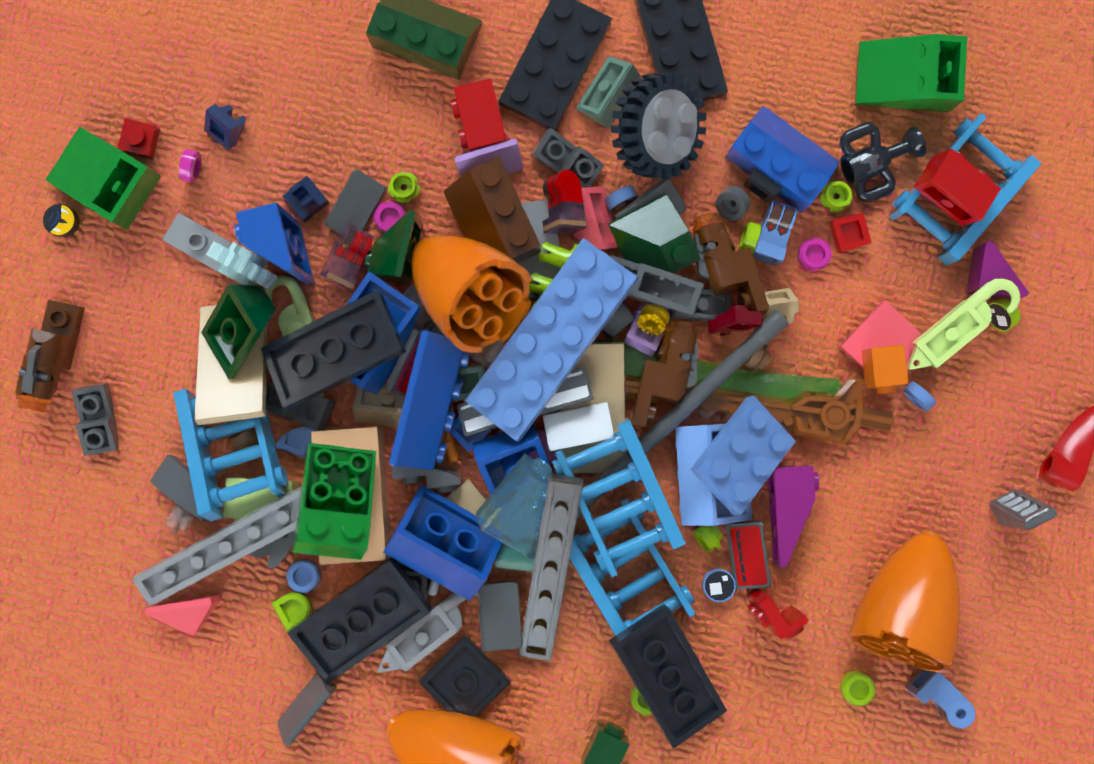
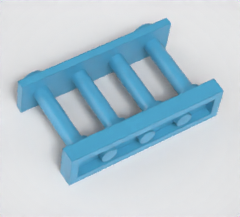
(1015, 174)
(204, 467)
(651, 500)
(611, 602)

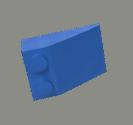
(404, 315)
(501, 452)

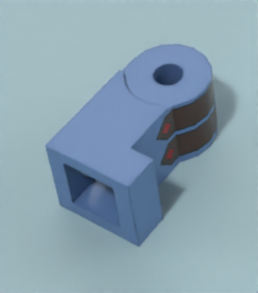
(775, 233)
(948, 700)

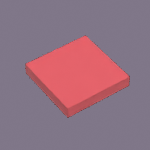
(880, 329)

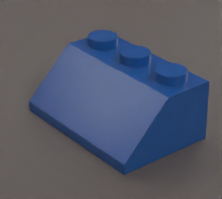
(784, 157)
(276, 238)
(443, 543)

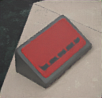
(402, 371)
(748, 555)

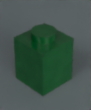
(606, 745)

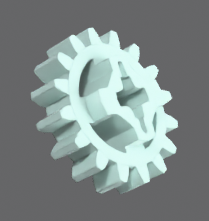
(242, 265)

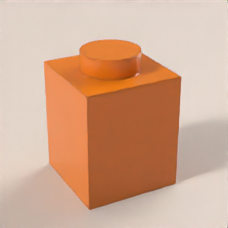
(885, 368)

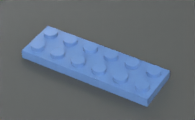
(551, 339)

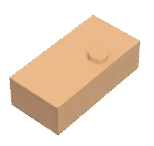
(367, 439)

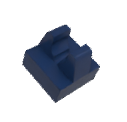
(222, 126)
(305, 199)

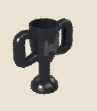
(874, 160)

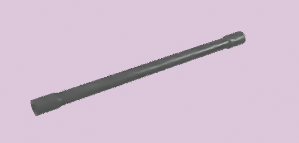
(761, 336)

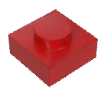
(138, 138)
(850, 232)

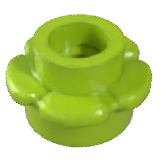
(396, 183)
(843, 191)
(708, 537)

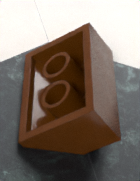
(492, 211)

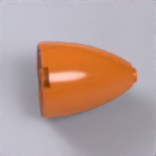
(470, 290)
(912, 606)
(450, 739)

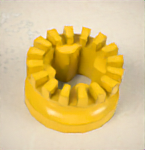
(653, 319)

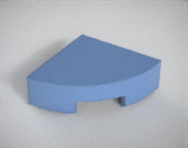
(296, 441)

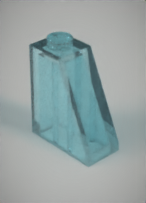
(517, 506)

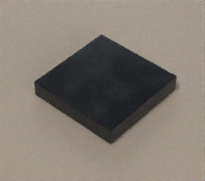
(465, 679)

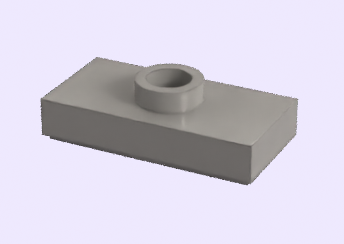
(194, 240)

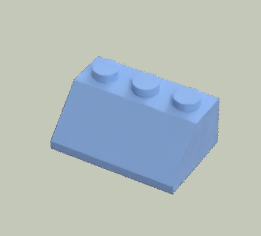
(697, 502)

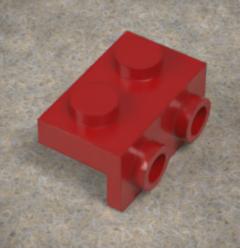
(782, 623)

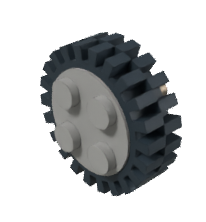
(658, 125)

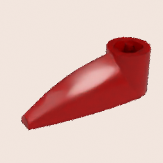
(1072, 453)

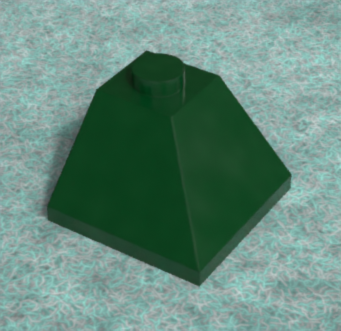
(655, 236)
(394, 249)
(237, 325)

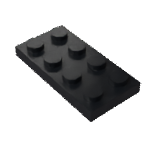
(682, 43)
(555, 62)
(333, 350)
(359, 620)
(668, 675)

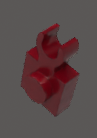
(736, 319)

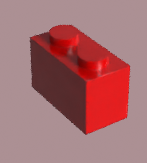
(479, 115)
(957, 187)

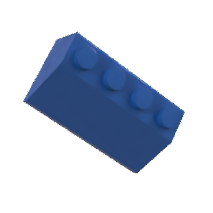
(429, 403)

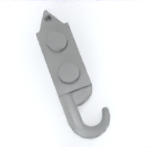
(424, 635)

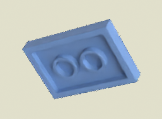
(743, 455)

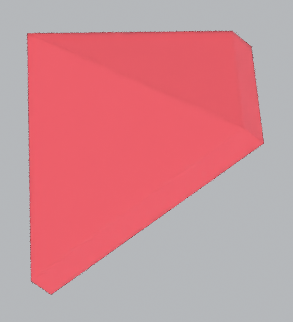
(597, 219)
(185, 613)

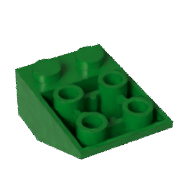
(912, 72)
(103, 178)
(335, 502)

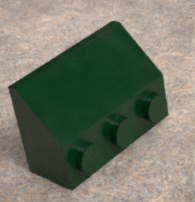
(424, 34)

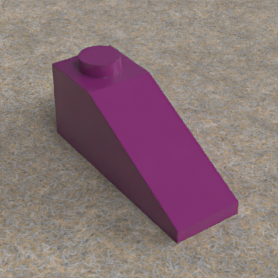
(790, 502)

